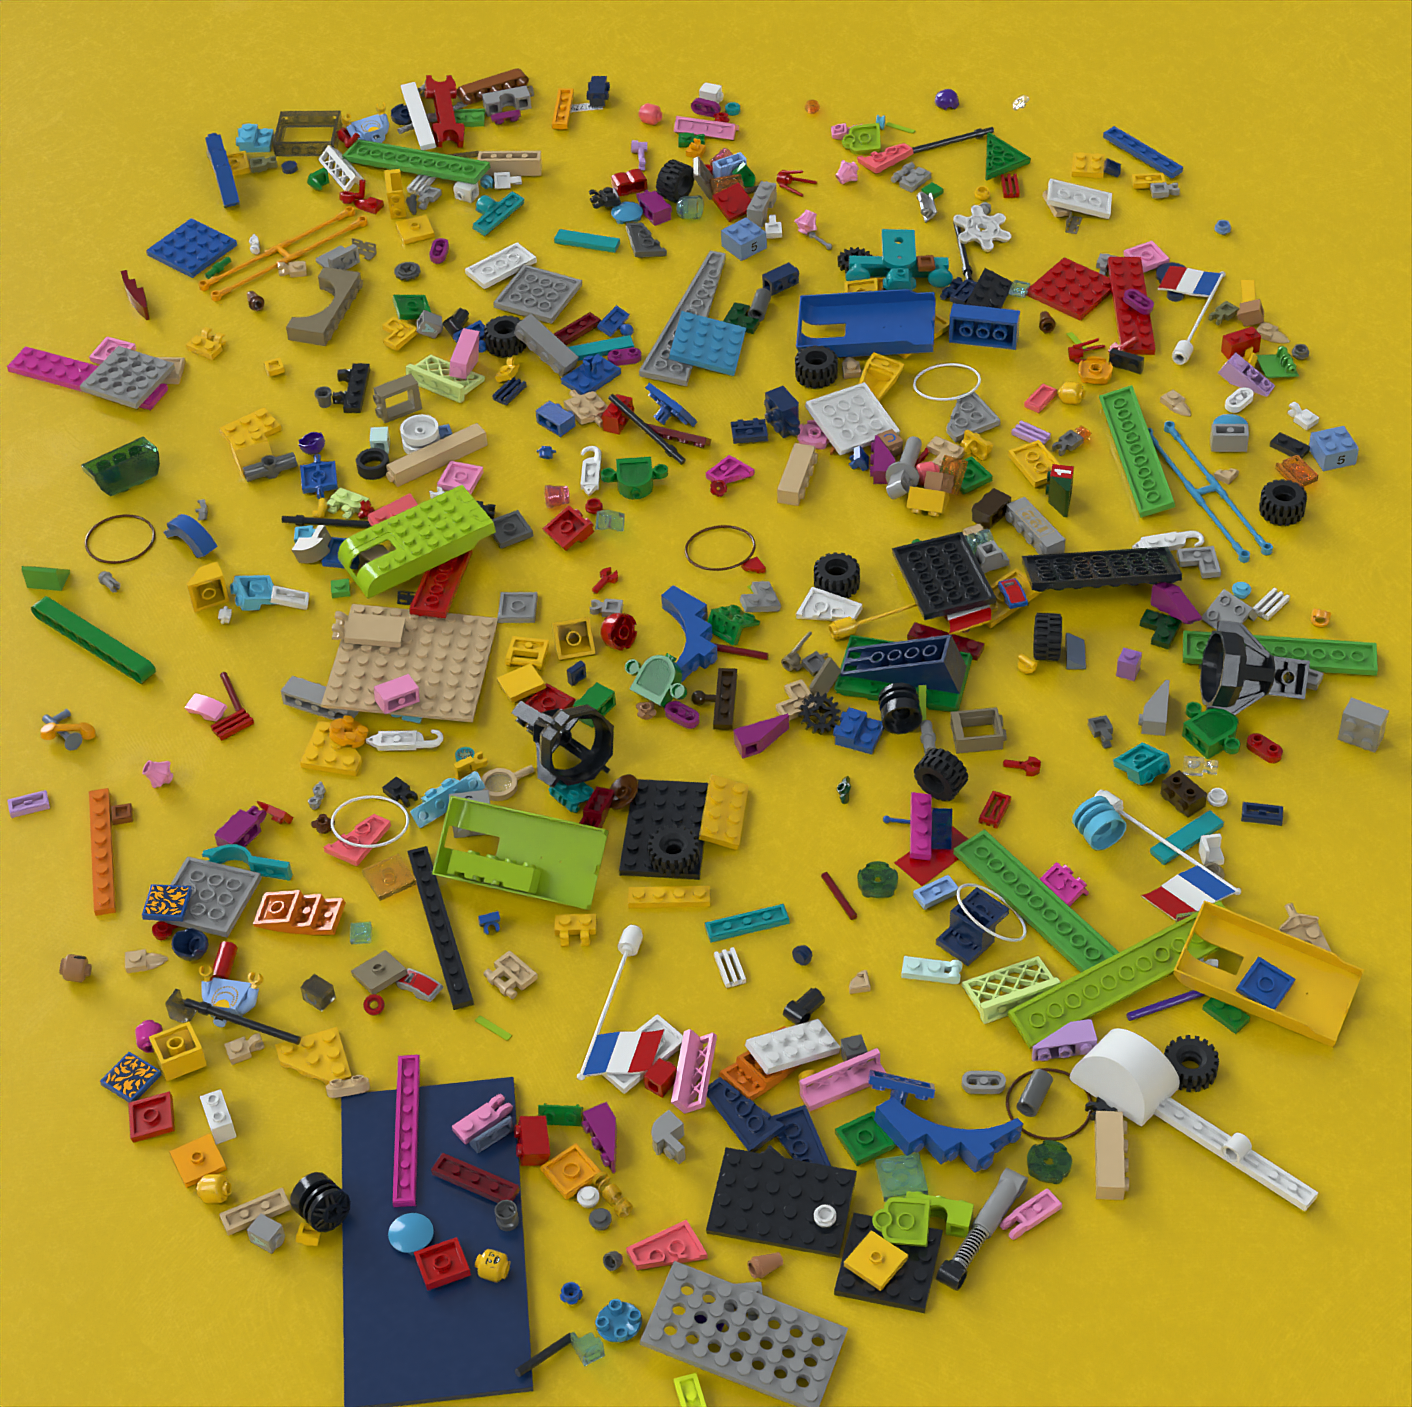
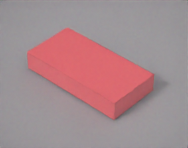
(1040, 398)

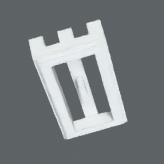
(418, 183)
(289, 597)
(1268, 601)
(726, 954)

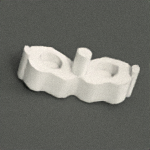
(254, 243)

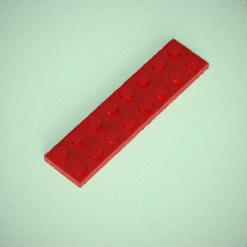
(1128, 274)

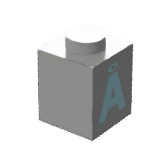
(429, 324)
(266, 1233)

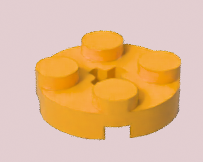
(1087, 372)
(348, 731)

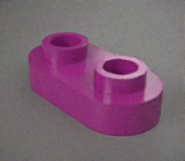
(705, 107)
(499, 118)
(439, 250)
(1138, 301)
(624, 356)
(682, 714)

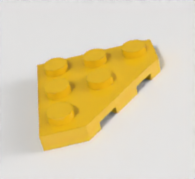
(328, 756)
(316, 1056)

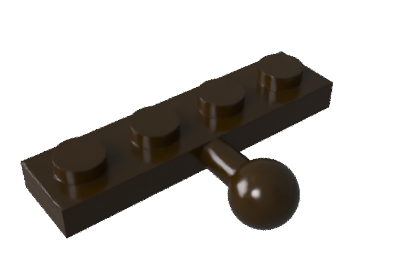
(723, 699)

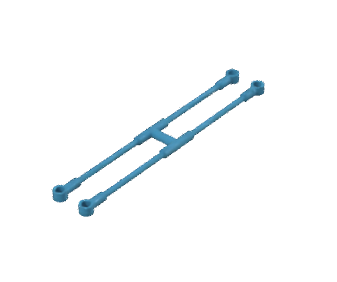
(1244, 555)

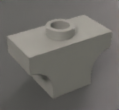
(990, 556)

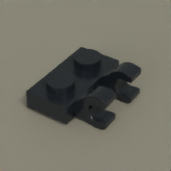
(607, 197)

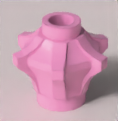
(847, 172)
(806, 222)
(158, 772)

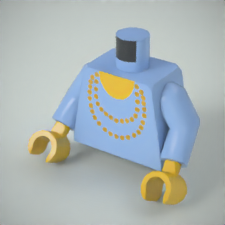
(369, 128)
(229, 995)

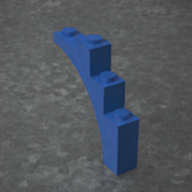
(222, 170)
(692, 617)
(943, 1142)

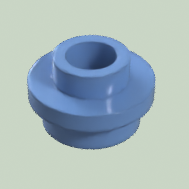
(1222, 227)

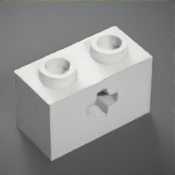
(218, 1116)

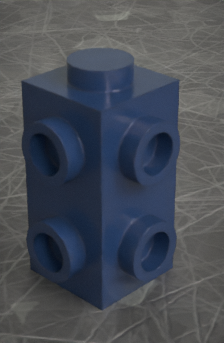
(598, 91)
(780, 278)

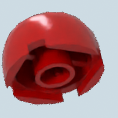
(618, 631)

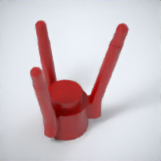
(784, 178)
(1077, 351)

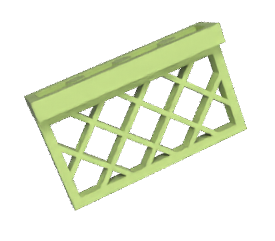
(442, 384)
(997, 1005)

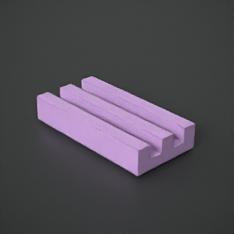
(1030, 433)
(28, 804)

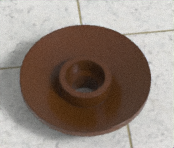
(625, 791)

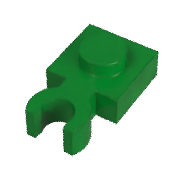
(685, 139)

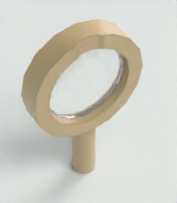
(503, 783)

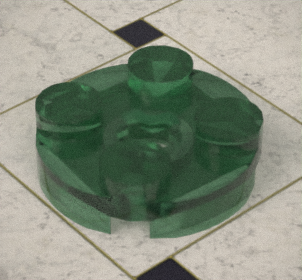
(875, 889)
(1049, 1173)

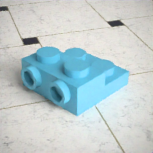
(254, 139)
(252, 591)

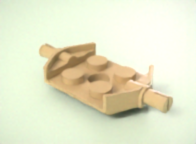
(1304, 927)

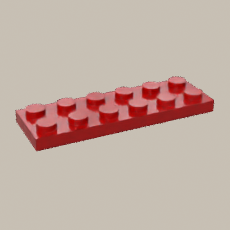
(439, 588)

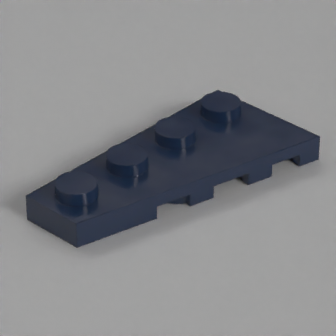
(745, 1118)
(801, 1137)

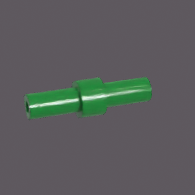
(217, 268)

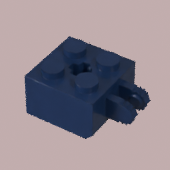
(782, 411)

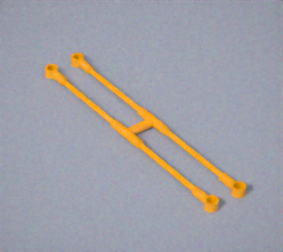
(216, 295)

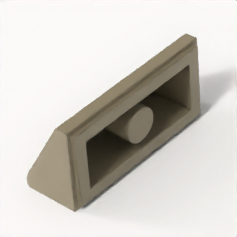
(825, 677)

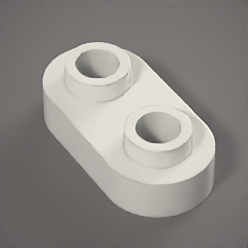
(1239, 400)

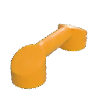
(49, 730)

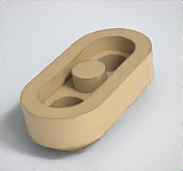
(340, 1088)

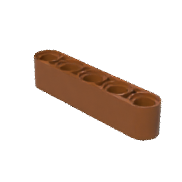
(472, 92)

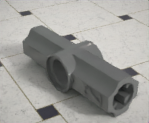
(270, 466)

